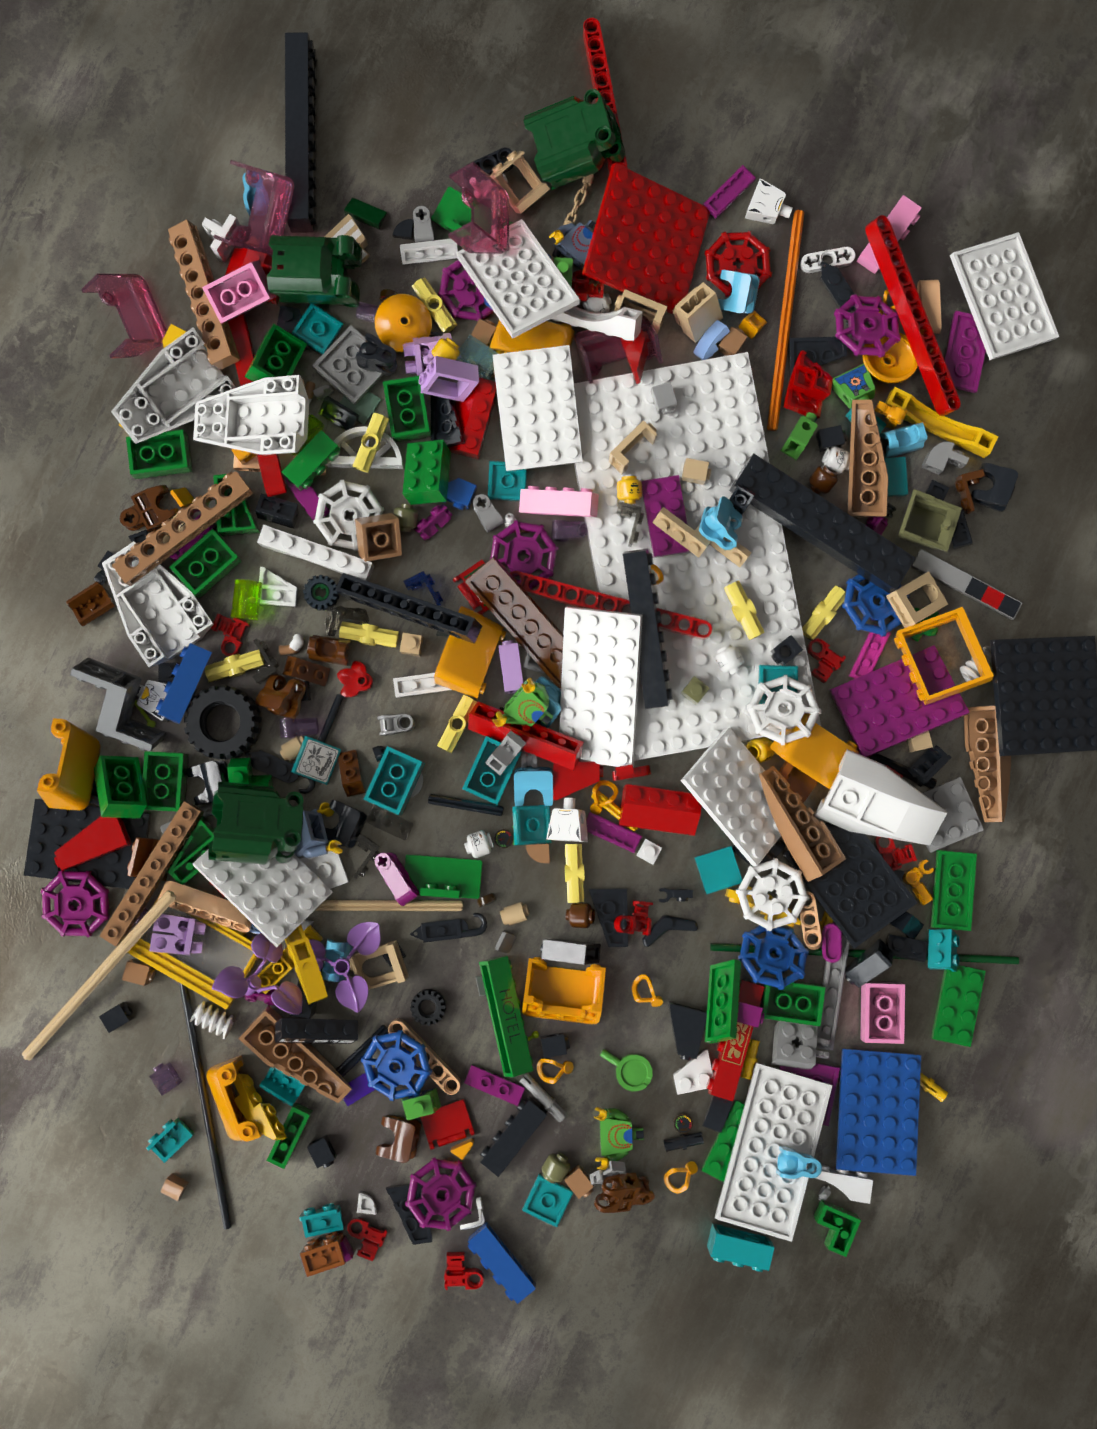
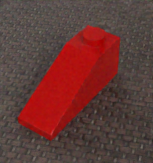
(636, 354)

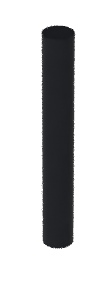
(330, 718)

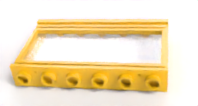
(198, 971)

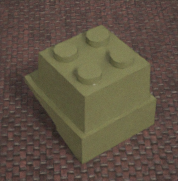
(929, 521)

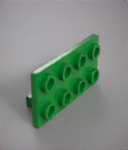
(452, 212)
(445, 876)

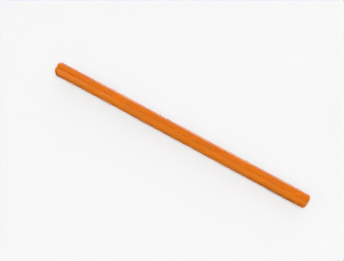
(785, 322)

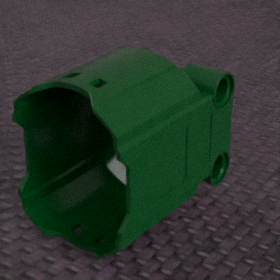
(574, 138)
(315, 269)
(255, 824)

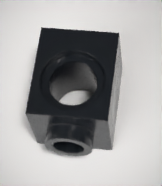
(830, 437)
(793, 647)
(116, 1016)
(555, 1045)
(322, 1152)

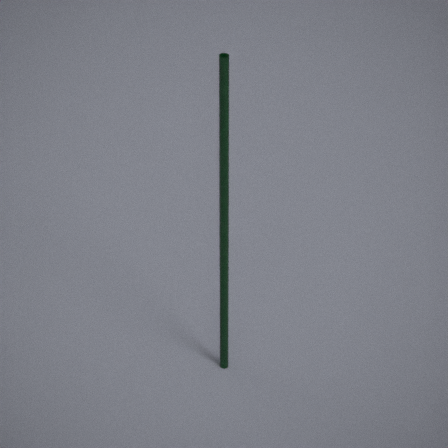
(856, 953)

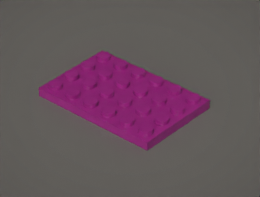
(885, 707)

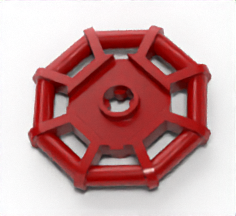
(737, 252)

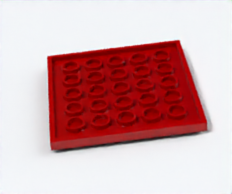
(645, 238)

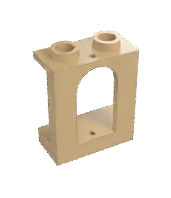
(538, 188)
(656, 318)
(617, 456)
(903, 607)
(399, 974)

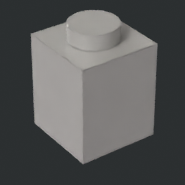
(664, 398)

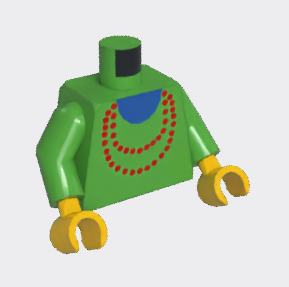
(526, 706)
(615, 1135)

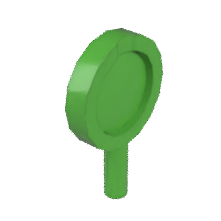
(632, 1070)

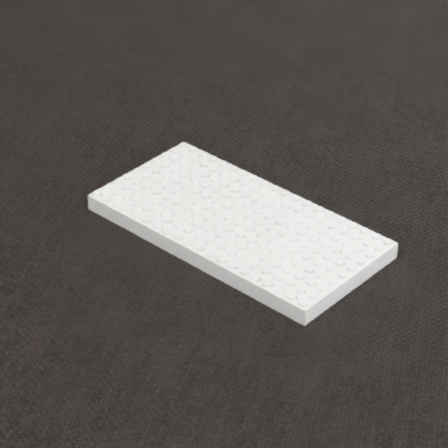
(716, 424)

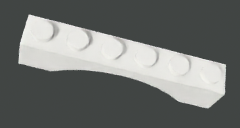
(619, 323)
(315, 553)
(854, 1185)

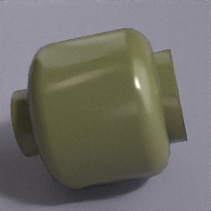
(407, 517)
(555, 1168)

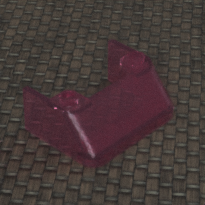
(268, 209)
(489, 212)
(135, 308)
(599, 349)

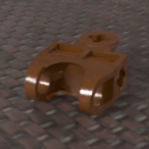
(140, 513)
(624, 1193)

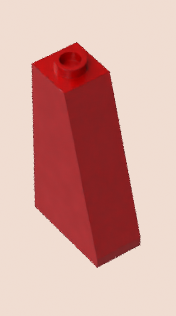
(95, 840)

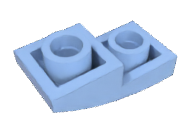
(707, 344)

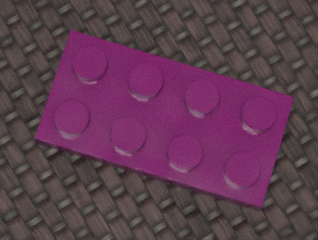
(964, 352)
(658, 494)

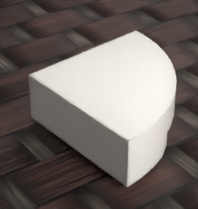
(366, 1204)

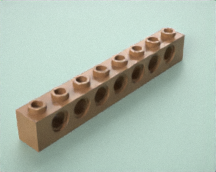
(189, 248)
(193, 528)
(152, 873)

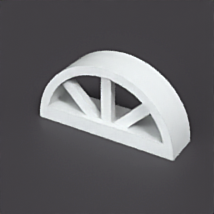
(378, 463)

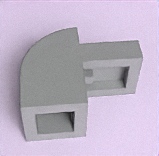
(942, 454)
(505, 752)

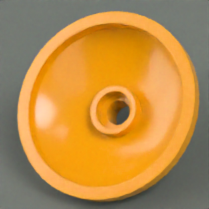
(389, 317)
(899, 358)

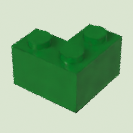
(241, 772)
(842, 1226)

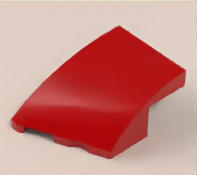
(807, 387)

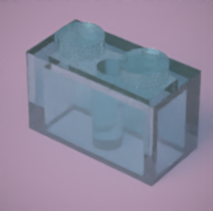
(478, 354)

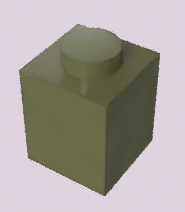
(695, 690)

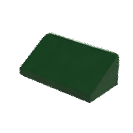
(365, 213)

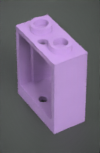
(465, 373)
(510, 666)

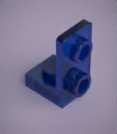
(415, 582)

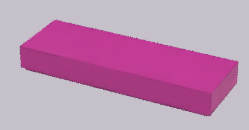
(869, 655)

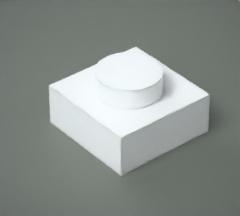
(649, 851)

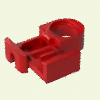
(583, 289)
(234, 630)
(828, 661)
(628, 771)
(897, 856)
(635, 922)
(371, 1238)
(457, 1276)

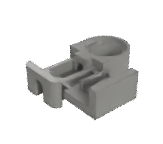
(615, 1168)

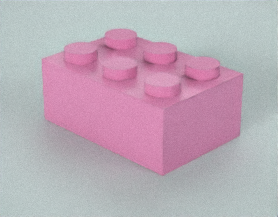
(238, 291)
(882, 1012)

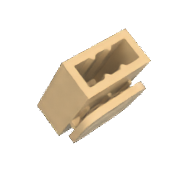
(697, 311)

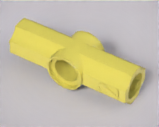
(428, 296)
(375, 431)
(744, 610)
(824, 613)
(369, 634)
(234, 665)
(451, 736)
(574, 873)

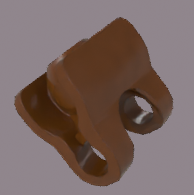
(328, 650)
(282, 699)
(406, 1138)

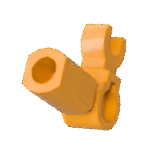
(893, 414)
(912, 878)

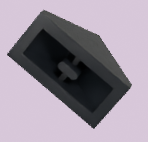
(908, 925)

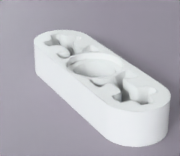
(812, 257)

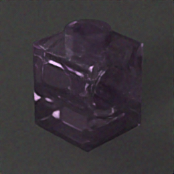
(165, 1078)

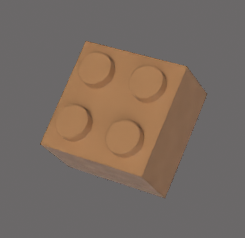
(378, 537)

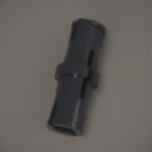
(683, 1141)

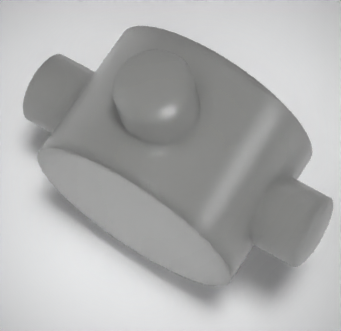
(824, 1193)

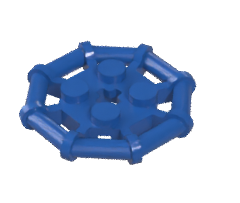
(870, 611)
(772, 965)
(406, 1061)

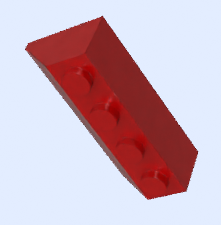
(474, 418)
(659, 810)

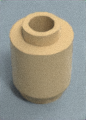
(291, 748)
(514, 914)

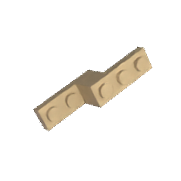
(693, 539)

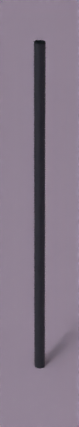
(205, 1107)

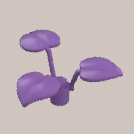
(234, 985)
(353, 991)

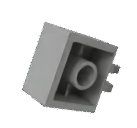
(806, 1039)

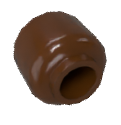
(823, 480)
(580, 915)

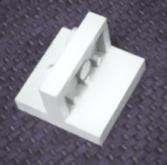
(220, 249)

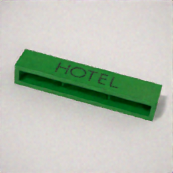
(506, 1016)

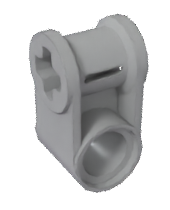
(422, 228)
(489, 515)
(392, 724)

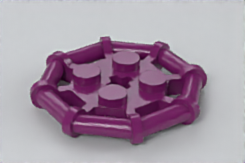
(461, 293)
(862, 333)
(531, 546)
(80, 894)
(430, 1190)

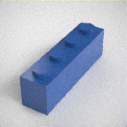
(184, 683)
(501, 1262)

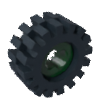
(318, 602)

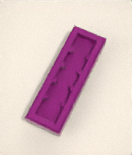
(729, 191)
(612, 832)
(494, 1085)

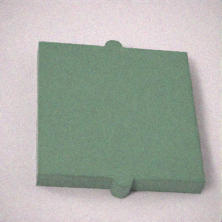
(365, 406)

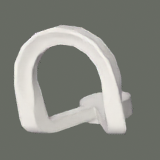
(481, 1217)

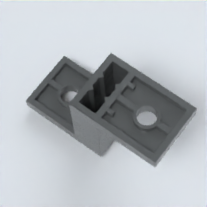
(118, 704)

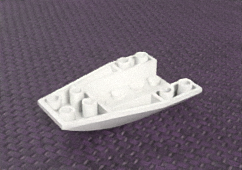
(170, 388)
(256, 417)
(157, 612)
(879, 803)

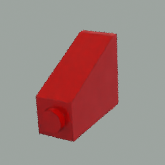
(570, 781)

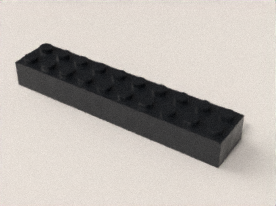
(300, 130)
(824, 524)

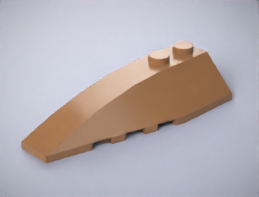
(867, 465)
(989, 768)
(803, 834)
(293, 1059)

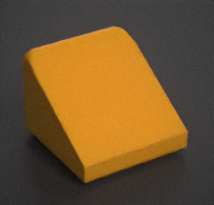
(752, 324)
(243, 456)
(182, 497)
(462, 1148)

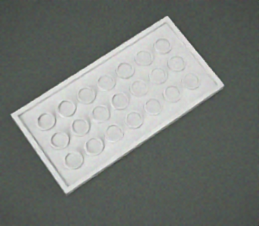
(601, 683)
(776, 1113)

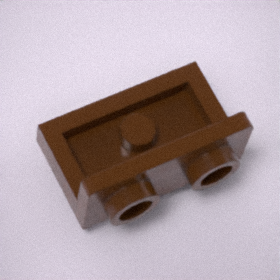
(90, 603)

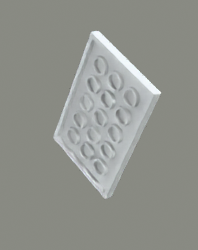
(521, 282)
(1004, 296)
(537, 408)
(731, 792)
(270, 895)

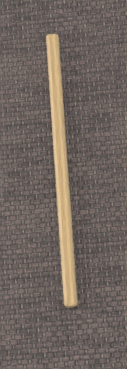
(390, 905)
(99, 974)

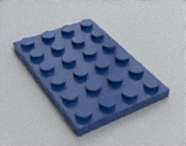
(878, 1112)

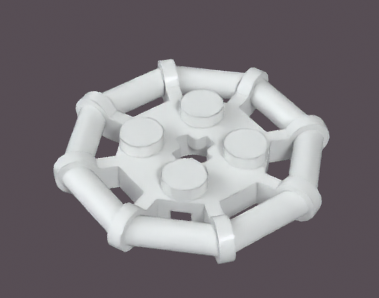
(338, 510)
(784, 720)
(774, 905)

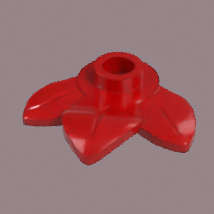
(351, 679)

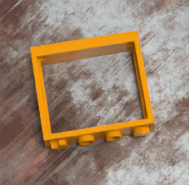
(971, 642)

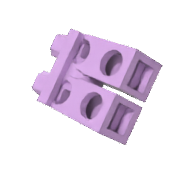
(421, 349)
(182, 934)

